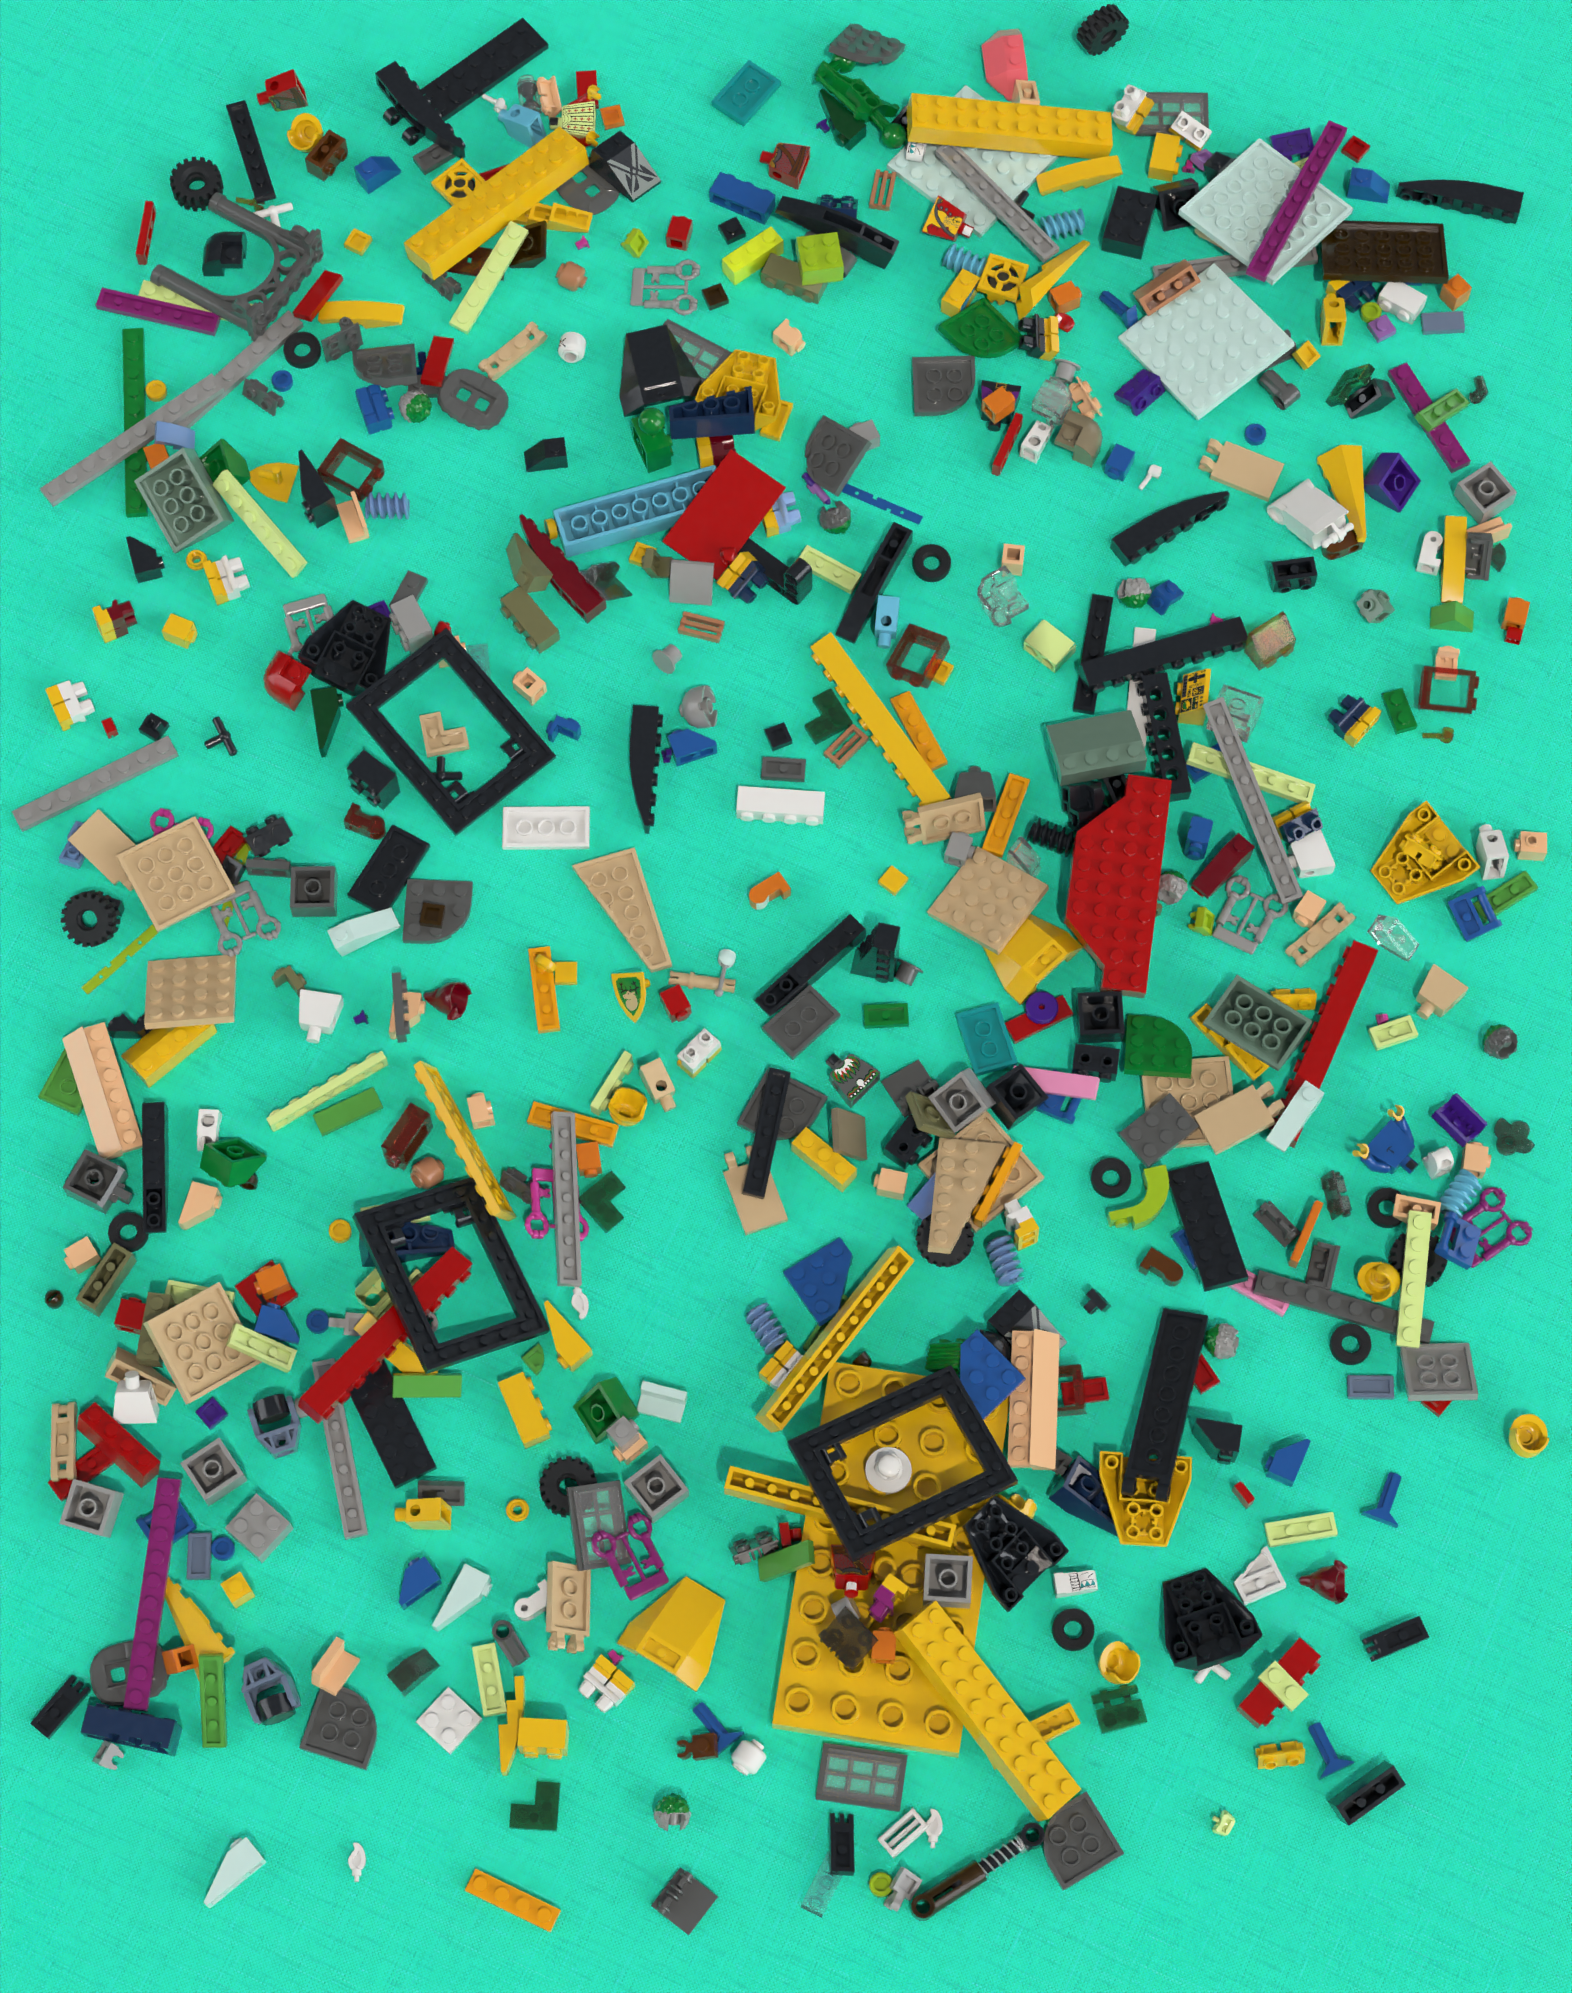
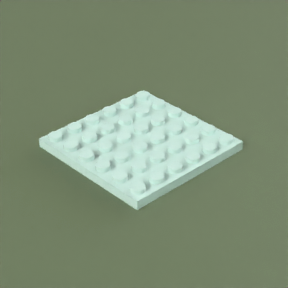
(1008, 169)
(1245, 199)
(1207, 342)

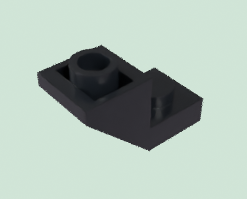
(123, 1028)

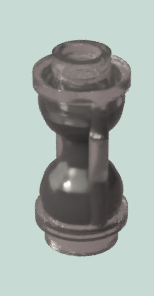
(528, 89)

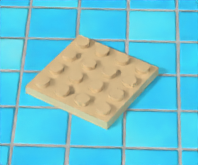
(176, 874)
(988, 900)
(190, 991)
(1208, 1086)
(1021, 1179)
(194, 1343)

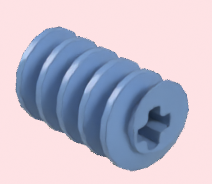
(387, 505)
(1003, 1260)
(765, 1328)

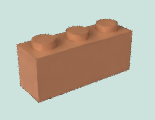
(1166, 287)

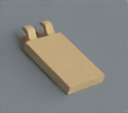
(1242, 469)
(942, 818)
(101, 843)
(1238, 1117)
(753, 1212)
(567, 1606)

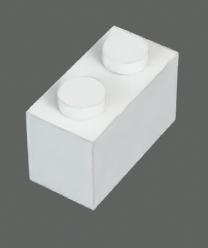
(1401, 301)

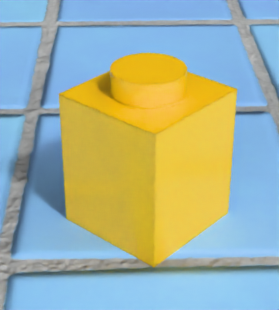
(179, 631)
(237, 1590)

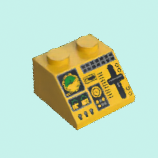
(1193, 694)

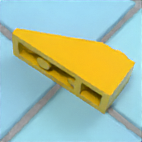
(570, 1347)

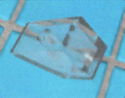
(1024, 857)
(1393, 936)

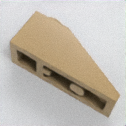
(124, 1361)

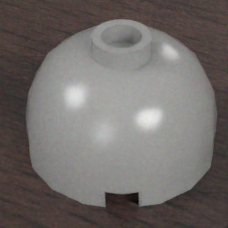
(698, 707)

